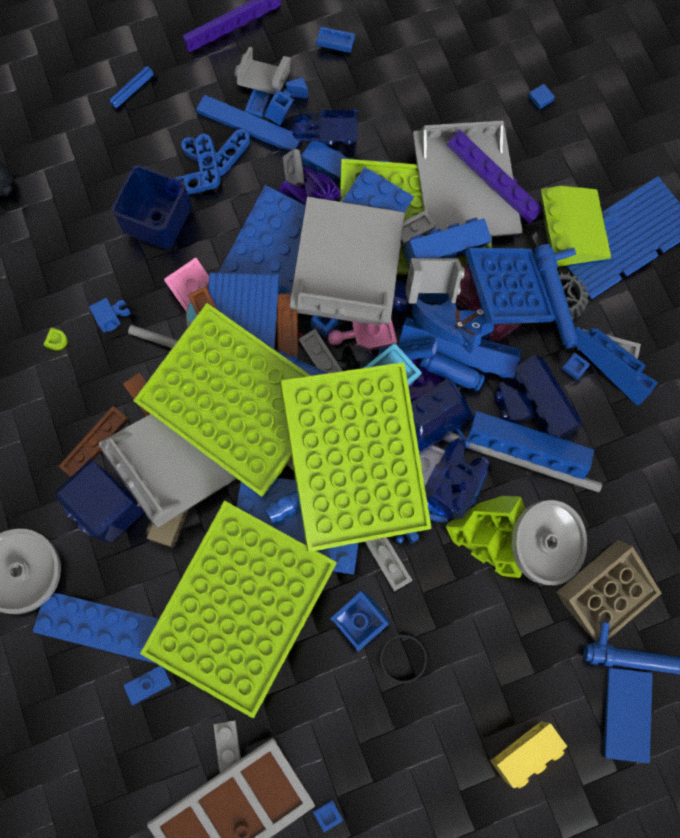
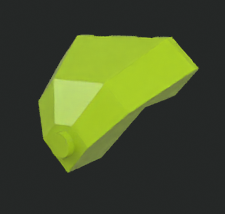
(489, 531)

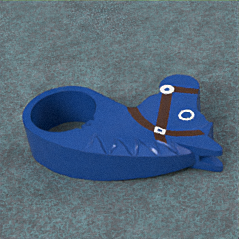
(448, 322)

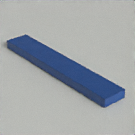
(253, 125)

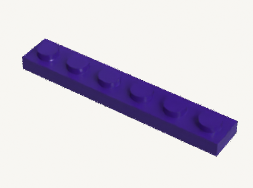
(228, 22)
(494, 176)

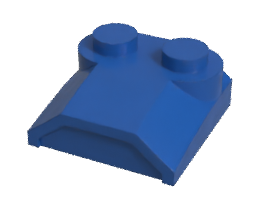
(361, 620)

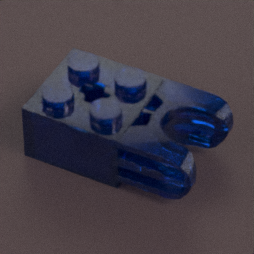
(327, 126)
(454, 481)

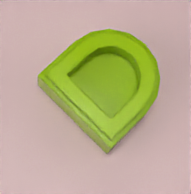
(55, 339)

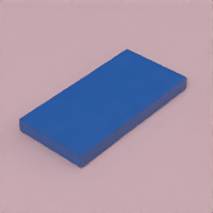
(628, 715)

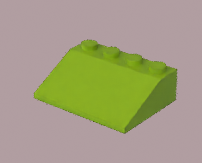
(574, 220)

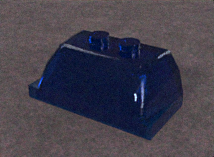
(439, 414)

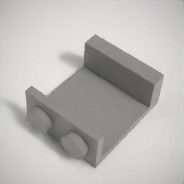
(262, 75)
(434, 276)

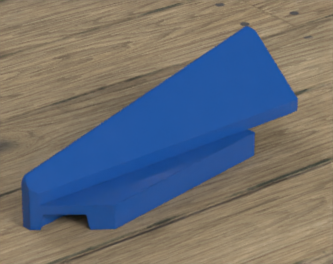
(616, 364)

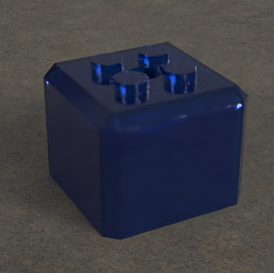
(148, 194)
(97, 503)

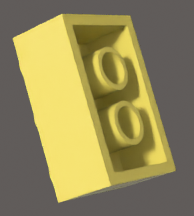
(529, 754)

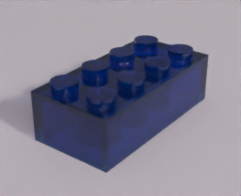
(548, 396)

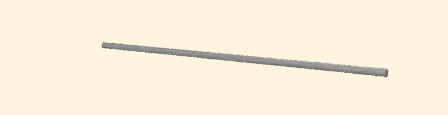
(586, 483)

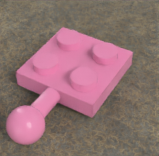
(187, 280)
(368, 335)

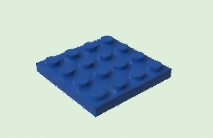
(509, 285)

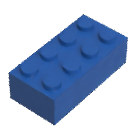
(448, 243)

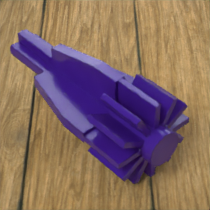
(320, 185)

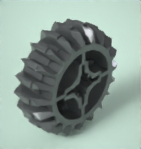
(576, 305)

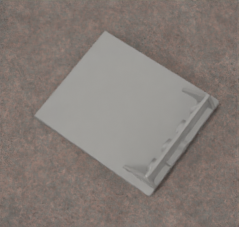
(452, 189)
(347, 262)
(162, 469)

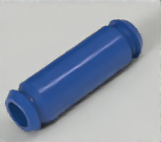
(453, 370)

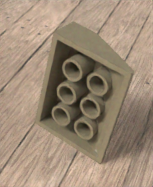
(609, 590)

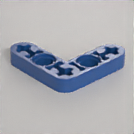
(230, 144)
(203, 176)

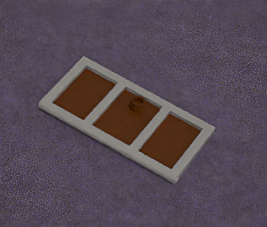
(243, 801)

